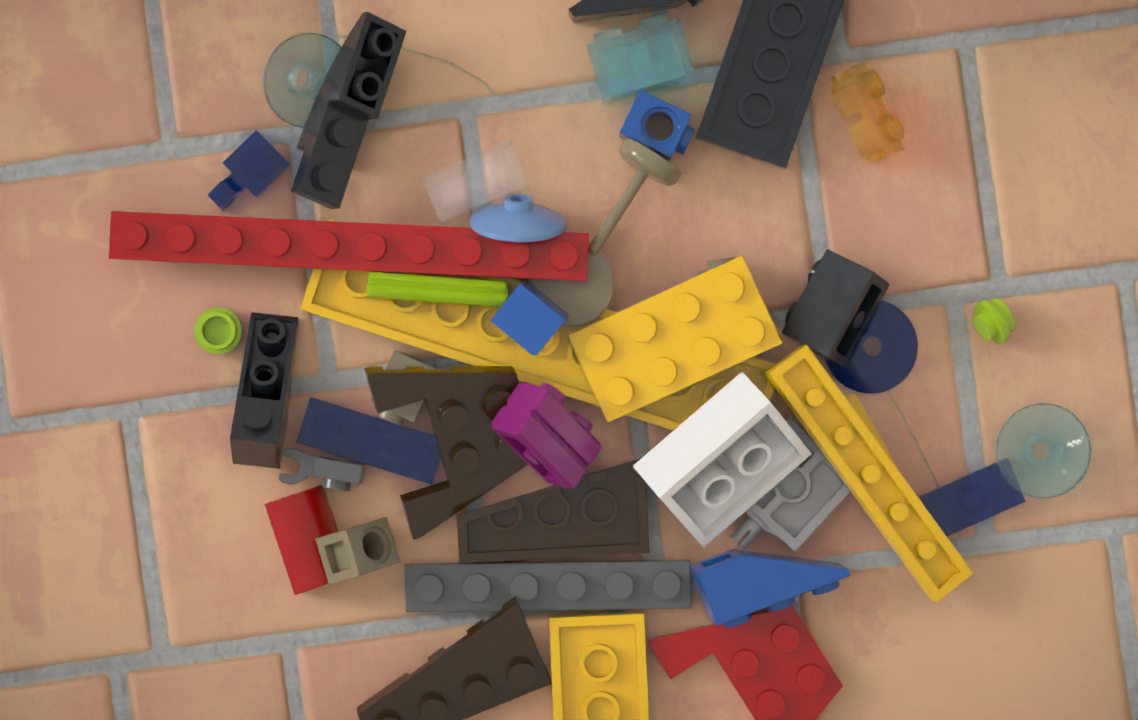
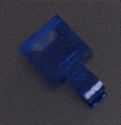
(252, 167)

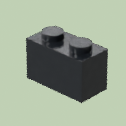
(835, 307)

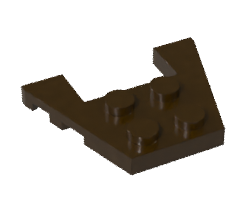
(461, 413)

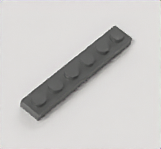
(548, 585)

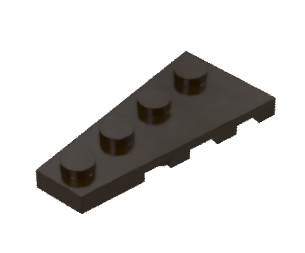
(593, 519)

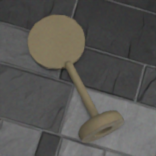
(589, 299)

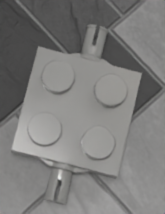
(798, 501)

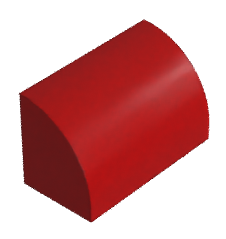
(296, 525)

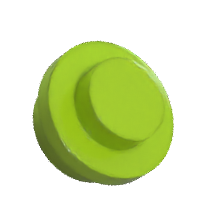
(993, 320)
(218, 330)

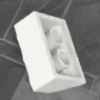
(722, 459)

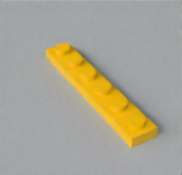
(869, 473)

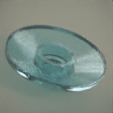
(297, 53)
(1066, 455)

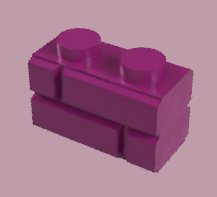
(547, 434)

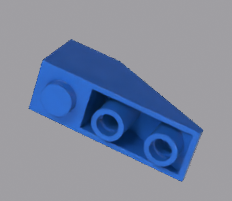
(749, 581)

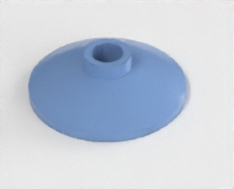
(518, 220)

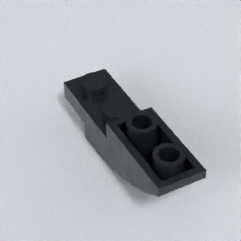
(343, 106)

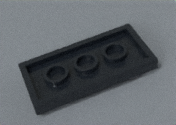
(768, 77)

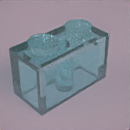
(639, 58)

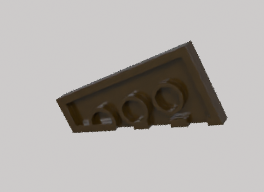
(469, 677)

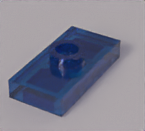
(971, 499)

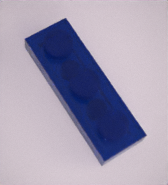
(370, 440)

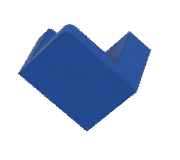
(529, 317)

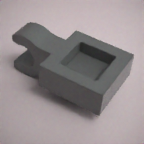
(335, 472)

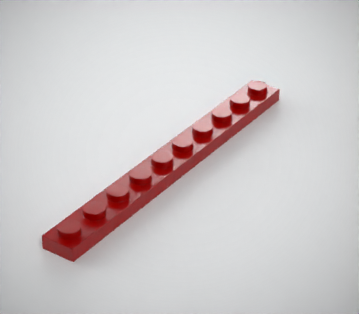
(342, 246)

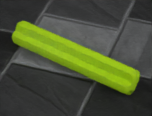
(437, 289)

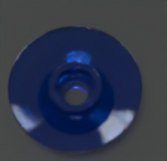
(893, 361)

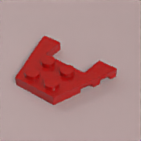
(766, 659)

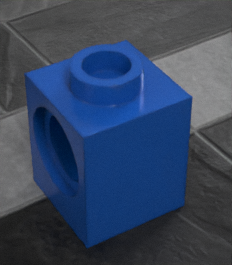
(642, 110)

